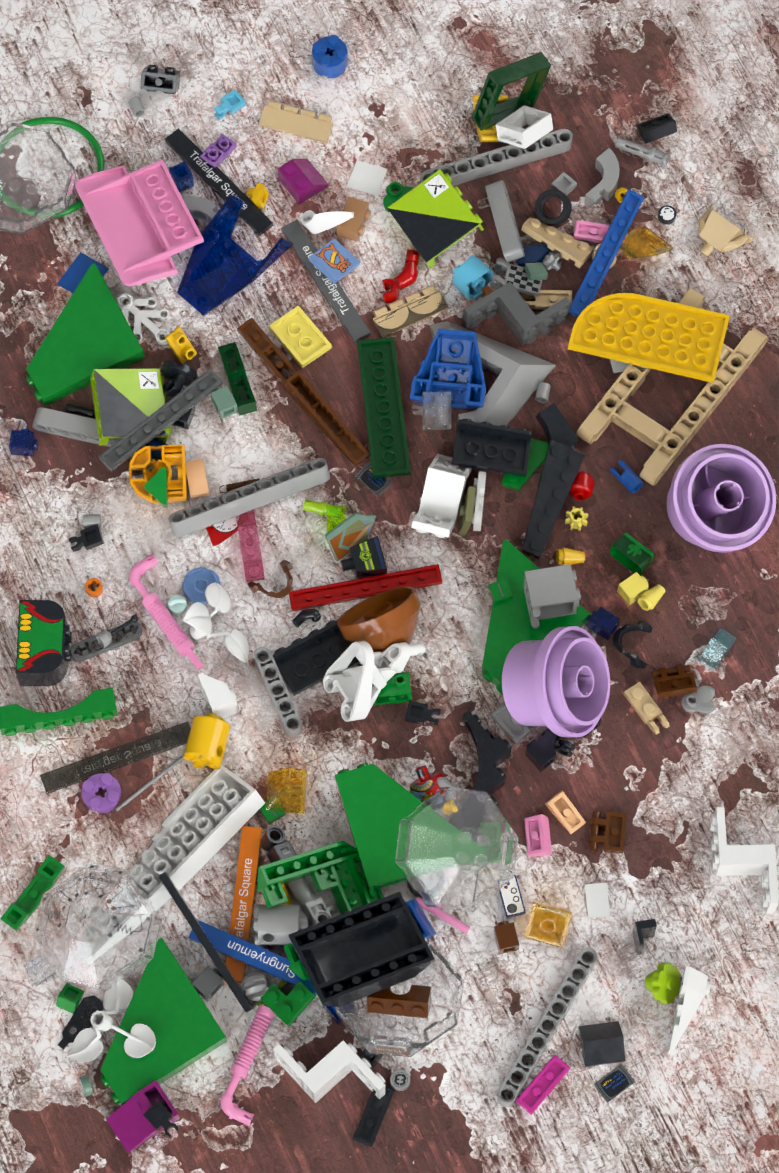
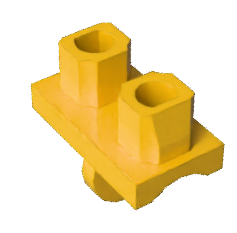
(180, 345)

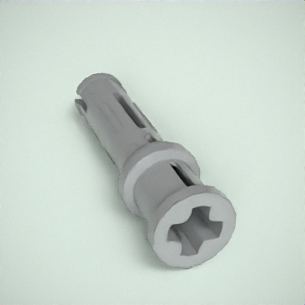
(652, 152)

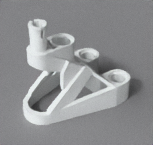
(357, 681)

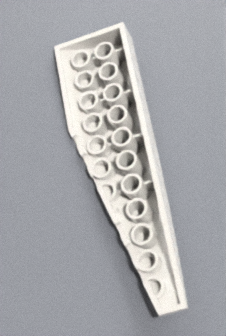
(195, 833)

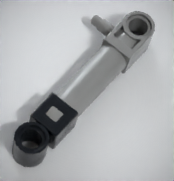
(310, 905)

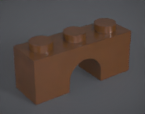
(412, 1004)

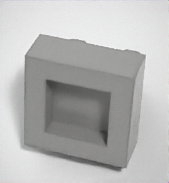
(564, 184)

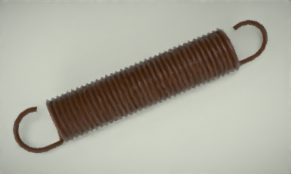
(229, 487)

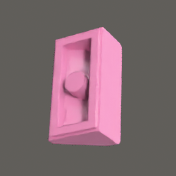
(538, 835)

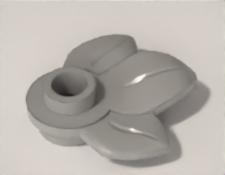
(701, 700)

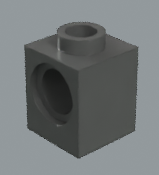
(208, 983)

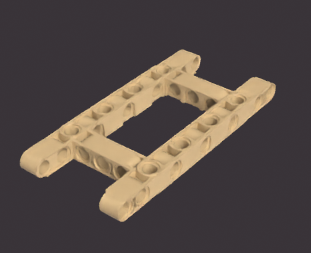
(685, 429)

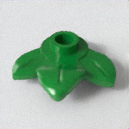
(392, 197)

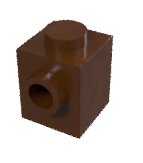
(506, 937)

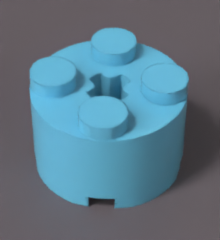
(472, 277)

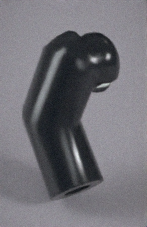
(306, 614)

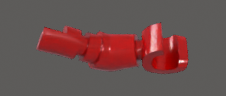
(404, 279)

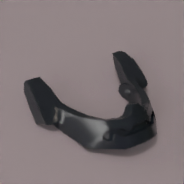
(617, 640)

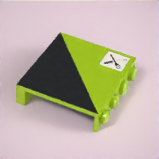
(434, 216)
(125, 400)

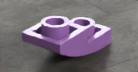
(218, 151)

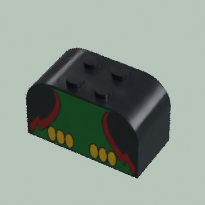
(42, 643)

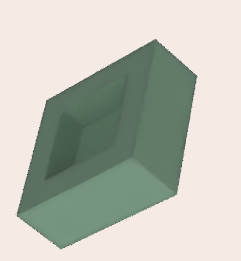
(536, 271)

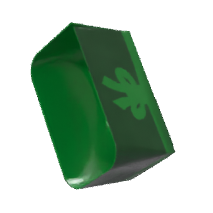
(631, 554)

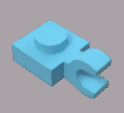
(231, 102)

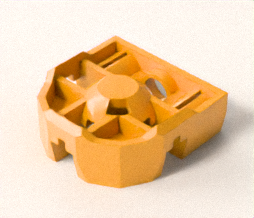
(171, 456)

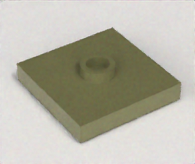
(466, 511)

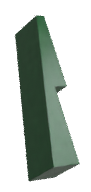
(237, 378)

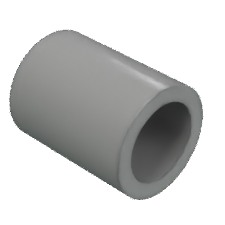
(137, 106)
(542, 392)
(91, 520)

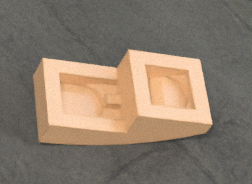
(197, 478)

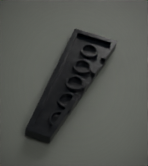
(556, 480)

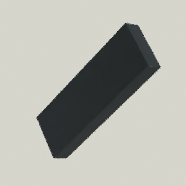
(373, 1117)

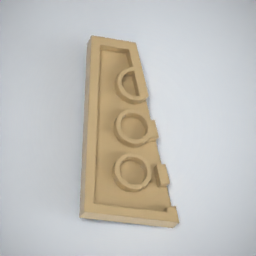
(556, 240)

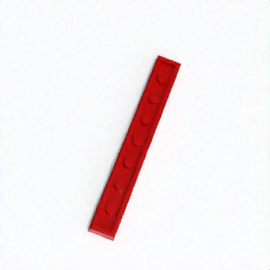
(363, 587)

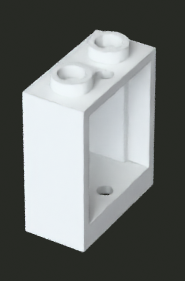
(511, 130)

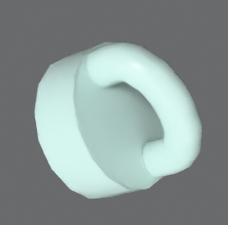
(177, 604)

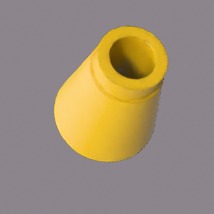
(568, 556)

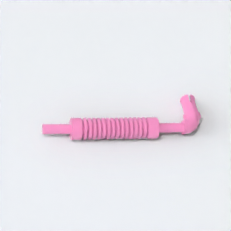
(160, 613)
(244, 1061)

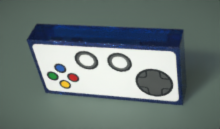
(512, 899)

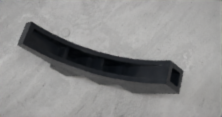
(490, 755)

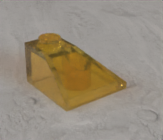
(644, 243)

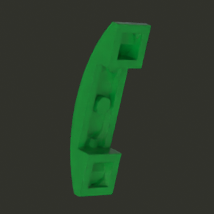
(31, 897)

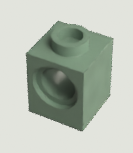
(224, 402)

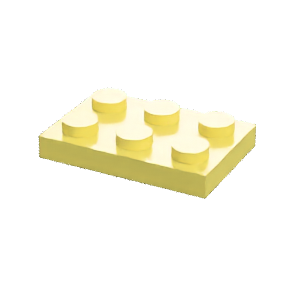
(300, 336)

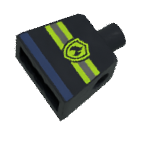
(366, 559)

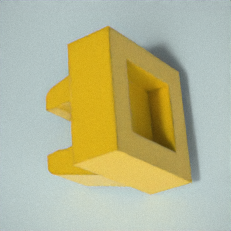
(258, 195)

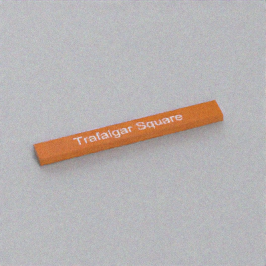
(244, 893)

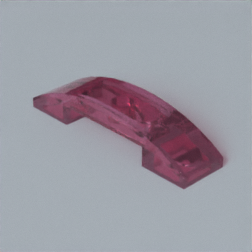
(250, 546)

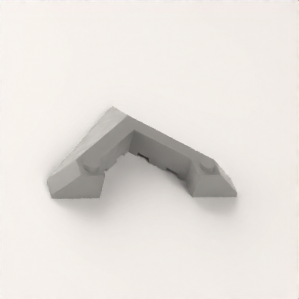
(516, 379)

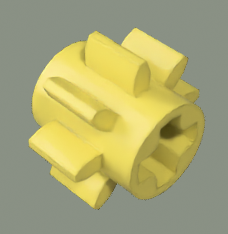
(576, 524)

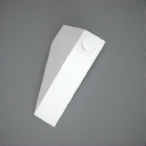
(691, 993)

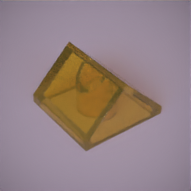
(548, 924)

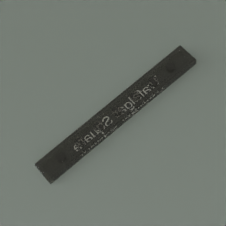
(116, 757)

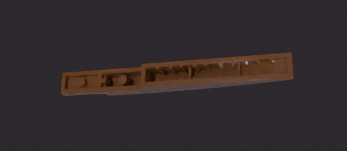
(302, 392)

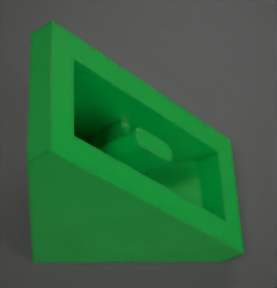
(158, 487)

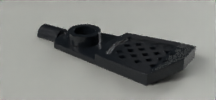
(79, 1022)

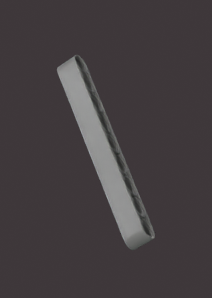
(506, 161)
(249, 497)
(544, 1036)

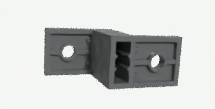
(516, 314)

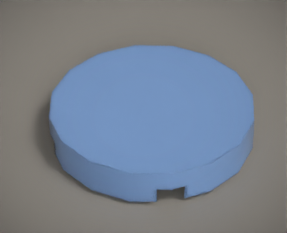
(197, 582)

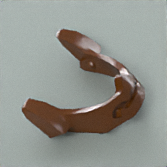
(286, 566)

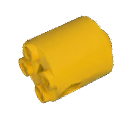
(207, 741)

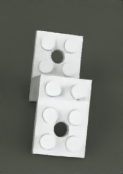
(441, 497)
(744, 860)
(330, 1070)

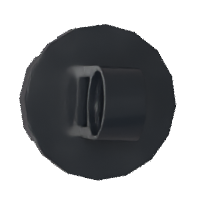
(177, 377)

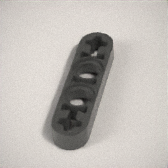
(95, 652)

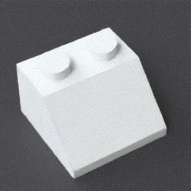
(218, 696)

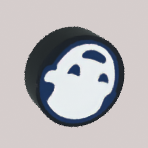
(667, 214)

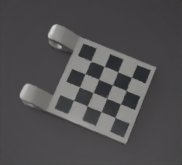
(517, 276)

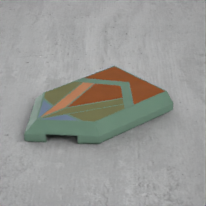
(349, 533)

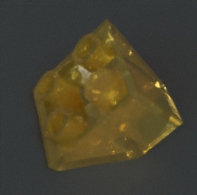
(287, 790)

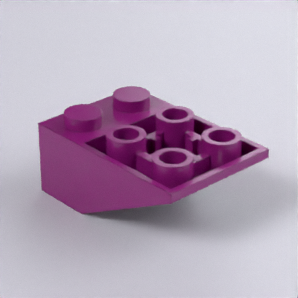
(129, 1121)

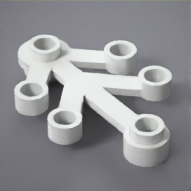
(142, 316)

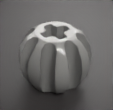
(255, 985)

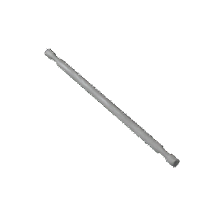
(149, 783)

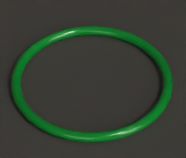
(73, 125)

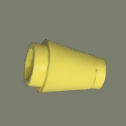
(650, 598)

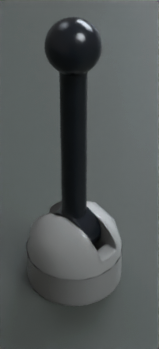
(105, 638)

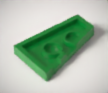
(536, 458)

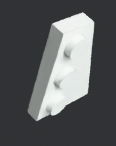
(479, 484)

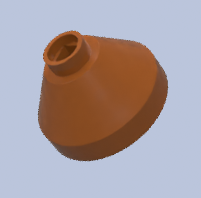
(382, 618)

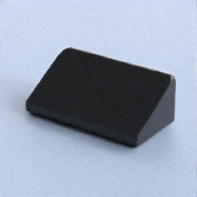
(657, 128)

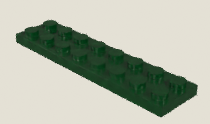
(383, 408)

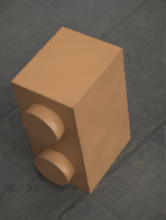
(355, 226)

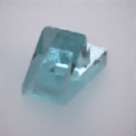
(717, 648)

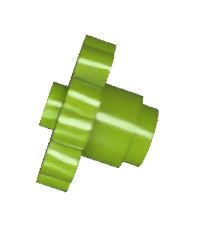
(664, 983)

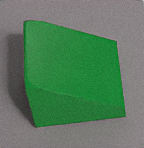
(69, 998)

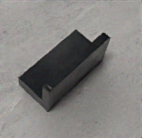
(642, 930)

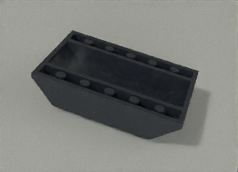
(362, 951)

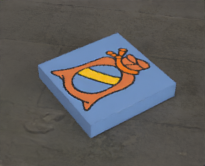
(334, 261)

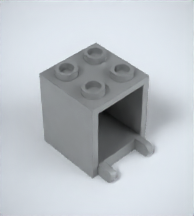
(551, 593)

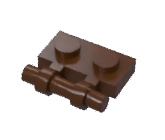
(680, 683)
(614, 832)

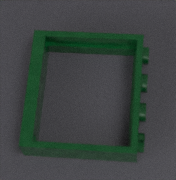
(487, 112)

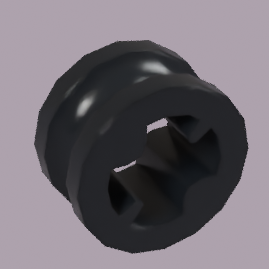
(565, 748)

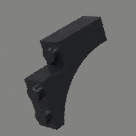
(556, 427)

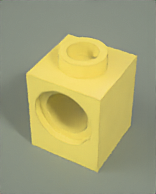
(632, 588)

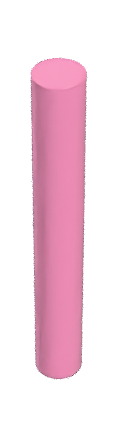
(444, 916)

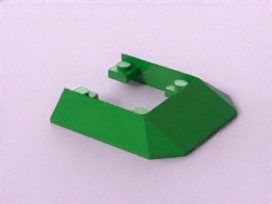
(331, 868)

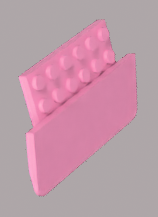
(139, 220)

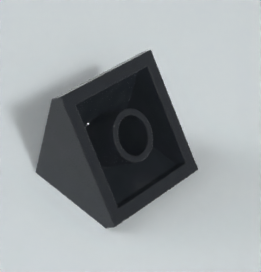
(602, 1043)

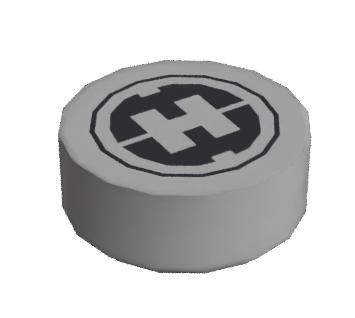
(400, 1080)

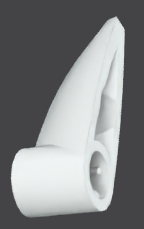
(323, 221)

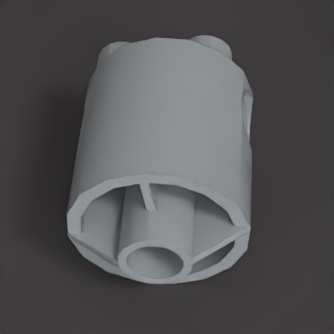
(277, 923)

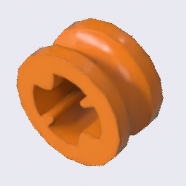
(98, 591)

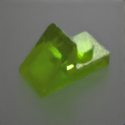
(335, 516)

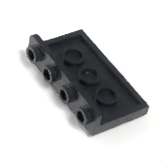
(491, 447)
(309, 658)

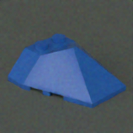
(452, 366)

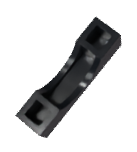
(542, 751)

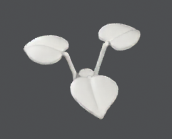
(201, 625)
(87, 1043)

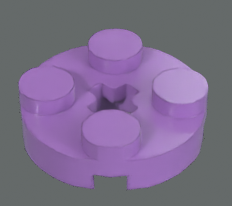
(103, 782)

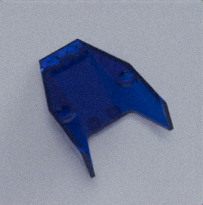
(220, 265)

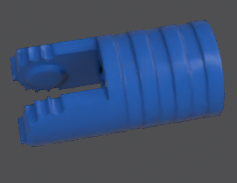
(628, 478)

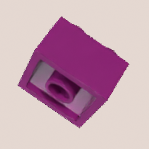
(301, 179)

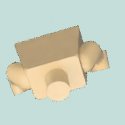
(720, 233)

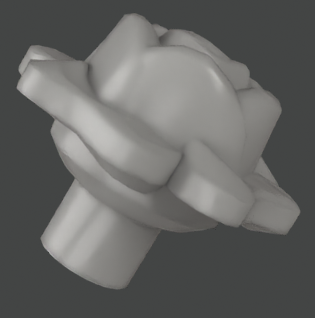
(551, 261)

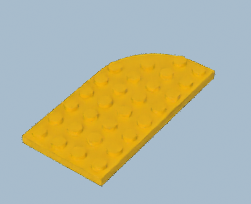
(652, 334)

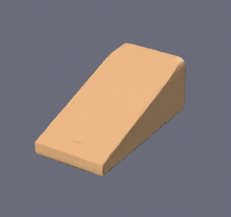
(565, 812)

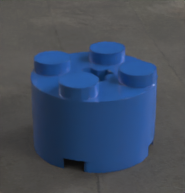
(329, 56)

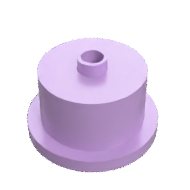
(721, 498)
(557, 682)

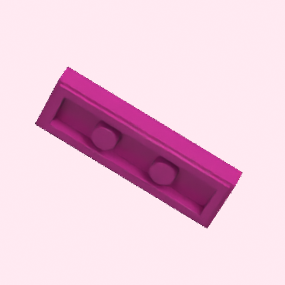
(543, 1084)

